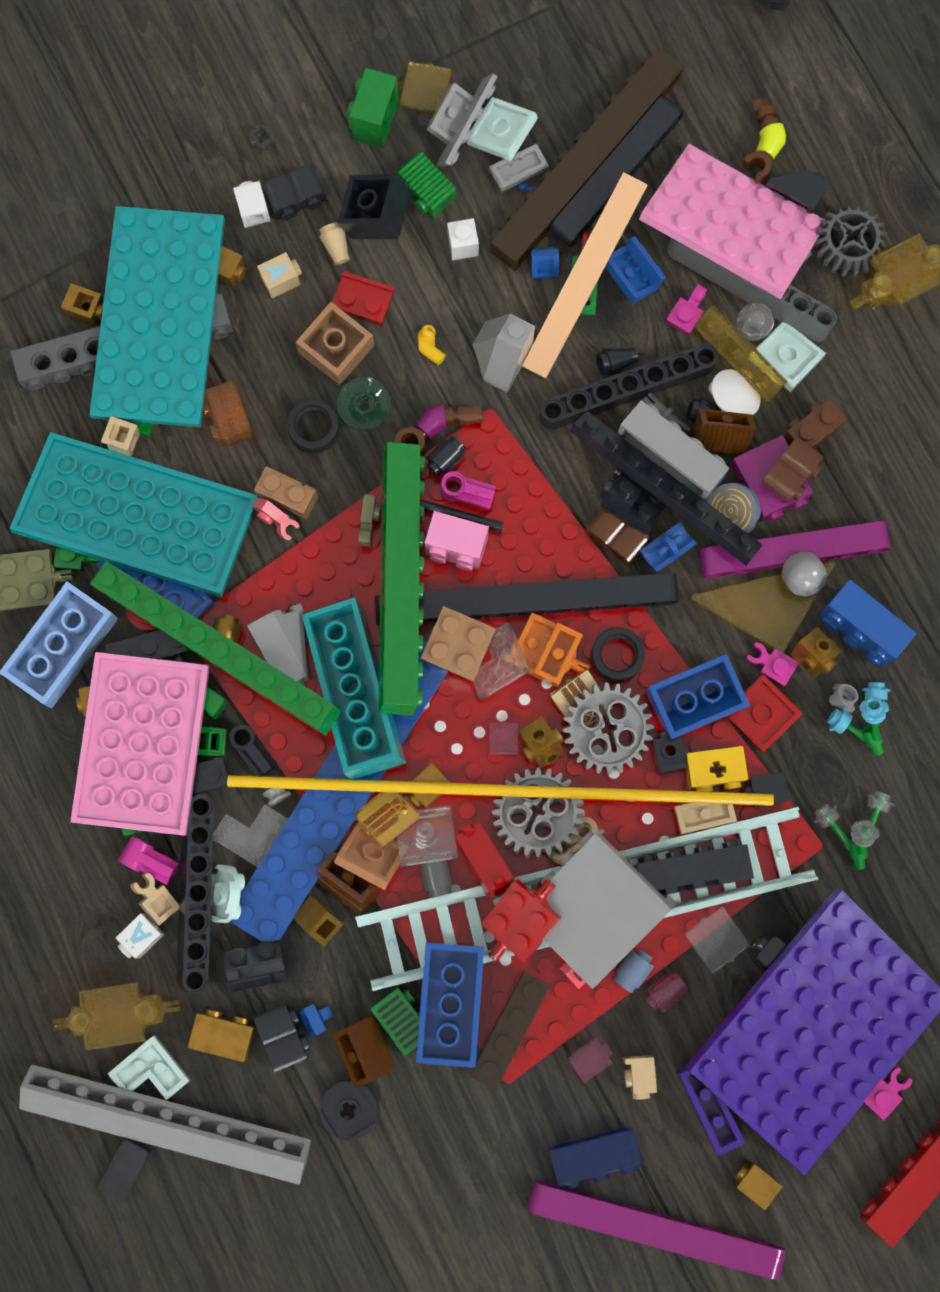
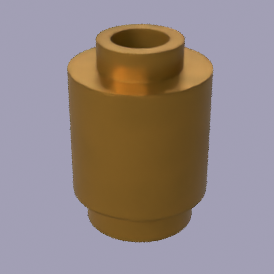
(228, 626)

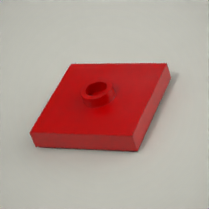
(767, 715)

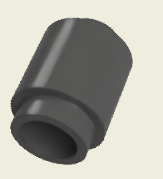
(436, 878)

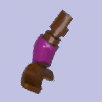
(436, 420)

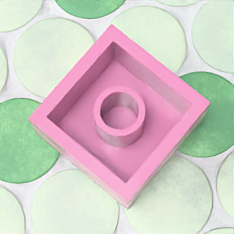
(456, 541)

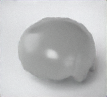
(804, 574)

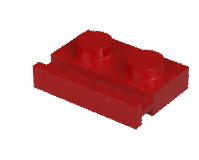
(363, 298)

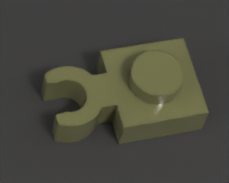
(369, 514)

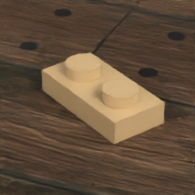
(701, 816)

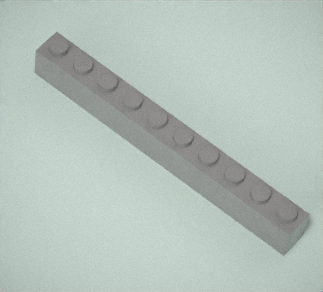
(164, 1124)

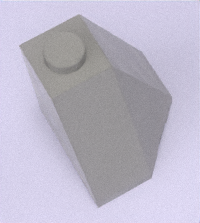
(503, 349)
(284, 642)

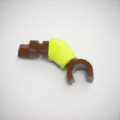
(771, 140)

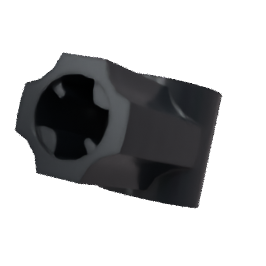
(254, 752)

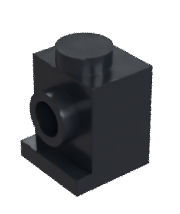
(666, 763)

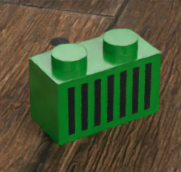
(399, 1019)

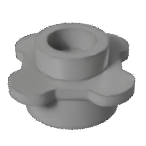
(844, 697)

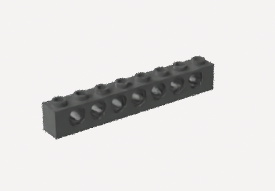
(29, 358)

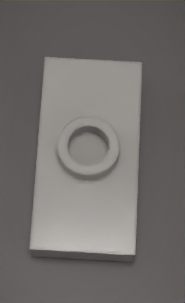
(522, 167)

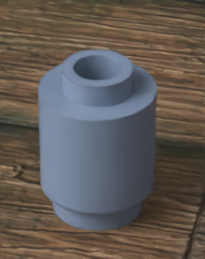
(633, 970)

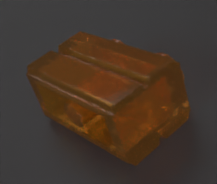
(227, 415)

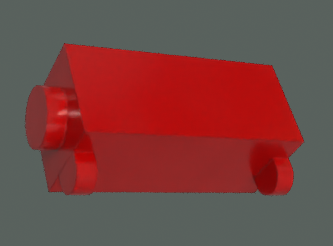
(484, 860)

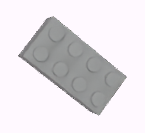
(673, 449)

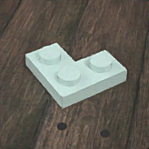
(150, 1062)

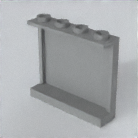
(602, 908)

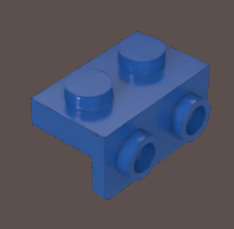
(634, 271)

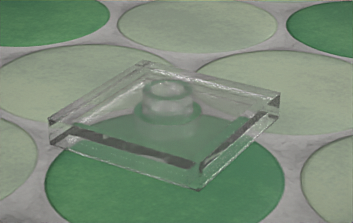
(428, 838)

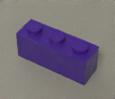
(711, 1113)

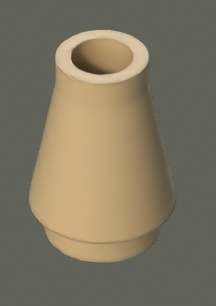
(335, 242)

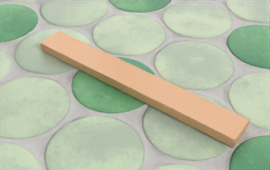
(584, 275)

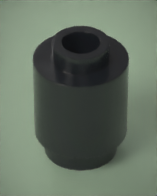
(446, 456)

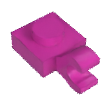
(686, 313)

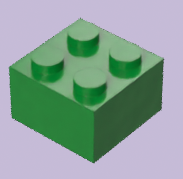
(373, 107)

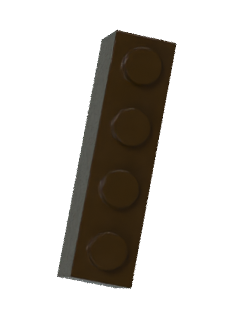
(509, 1030)

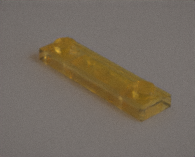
(740, 354)

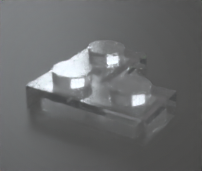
(504, 667)
(254, 841)

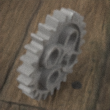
(631, 720)
(561, 824)

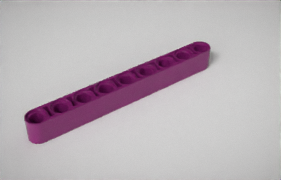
(656, 1230)

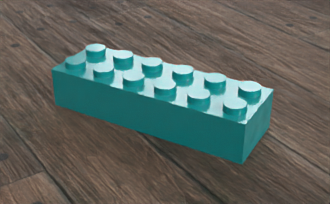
(350, 681)

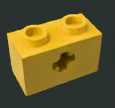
(729, 759)

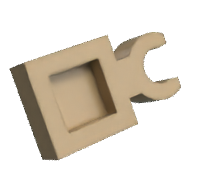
(157, 901)

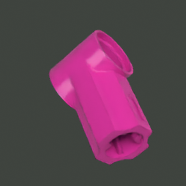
(470, 492)
(142, 857)

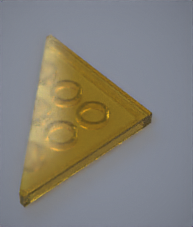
(760, 608)

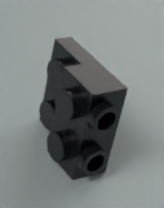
(631, 502)

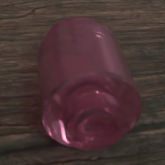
(666, 992)

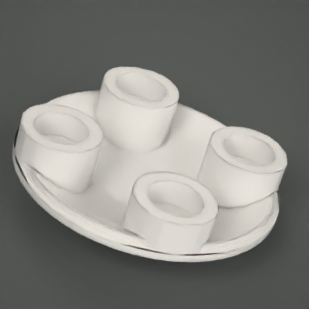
(734, 393)

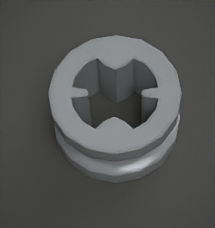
(276, 795)

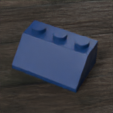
(697, 697)

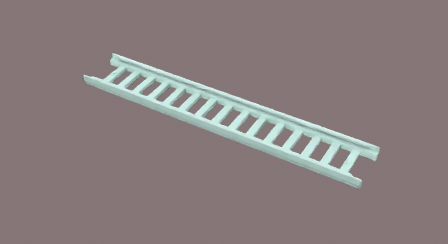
(660, 848)

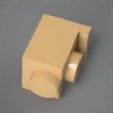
(121, 436)
(640, 1075)

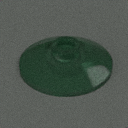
(363, 391)

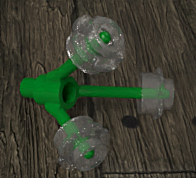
(862, 832)

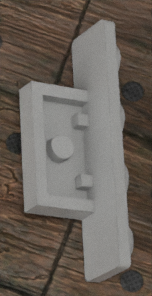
(456, 115)

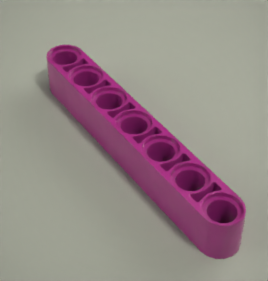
(825, 544)

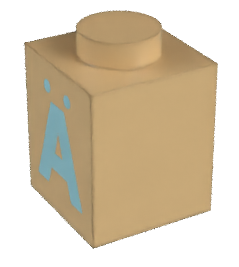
(280, 274)

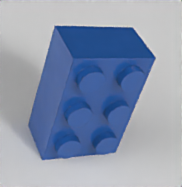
(866, 624)

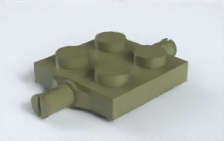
(29, 579)

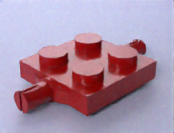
(521, 920)

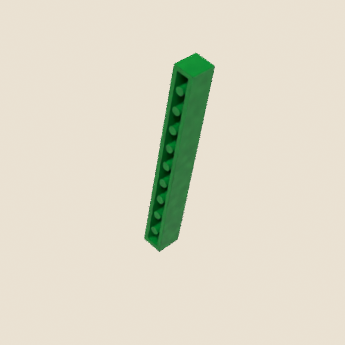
(400, 580)
(216, 648)

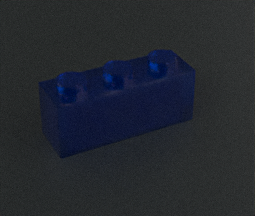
(596, 1157)

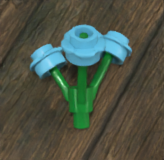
(872, 711)

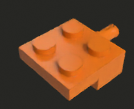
(550, 649)

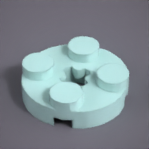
(226, 894)

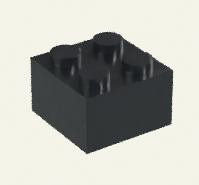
(374, 206)

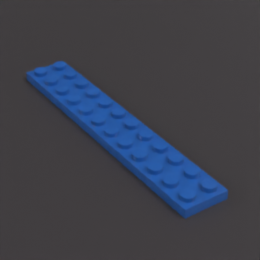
(313, 834)

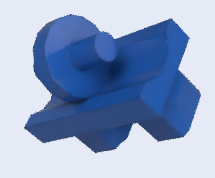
(667, 548)

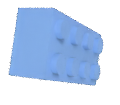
(58, 645)

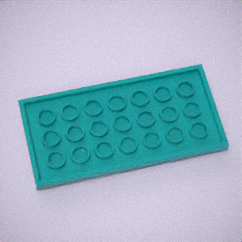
(157, 316)
(134, 514)

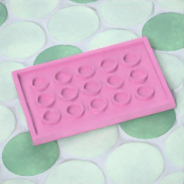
(733, 220)
(140, 744)

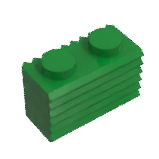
(427, 185)

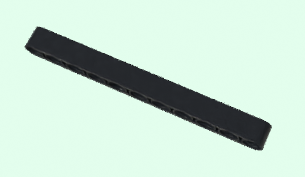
(550, 597)

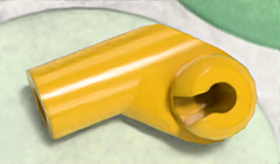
(427, 347)

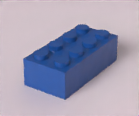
(450, 1004)

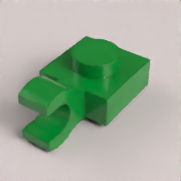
(68, 559)

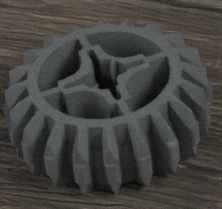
(838, 223)

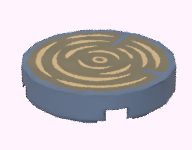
(737, 504)

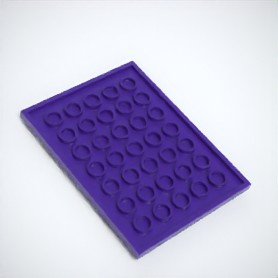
(818, 1031)

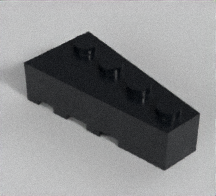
(697, 870)

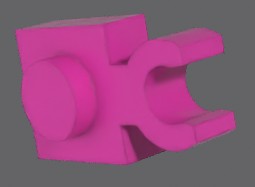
(776, 665)
(884, 1096)

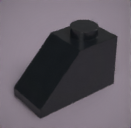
(800, 187)

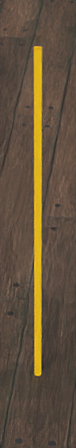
(500, 790)

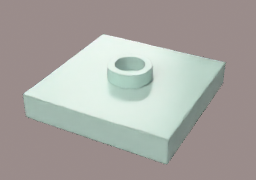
(501, 128)
(790, 354)

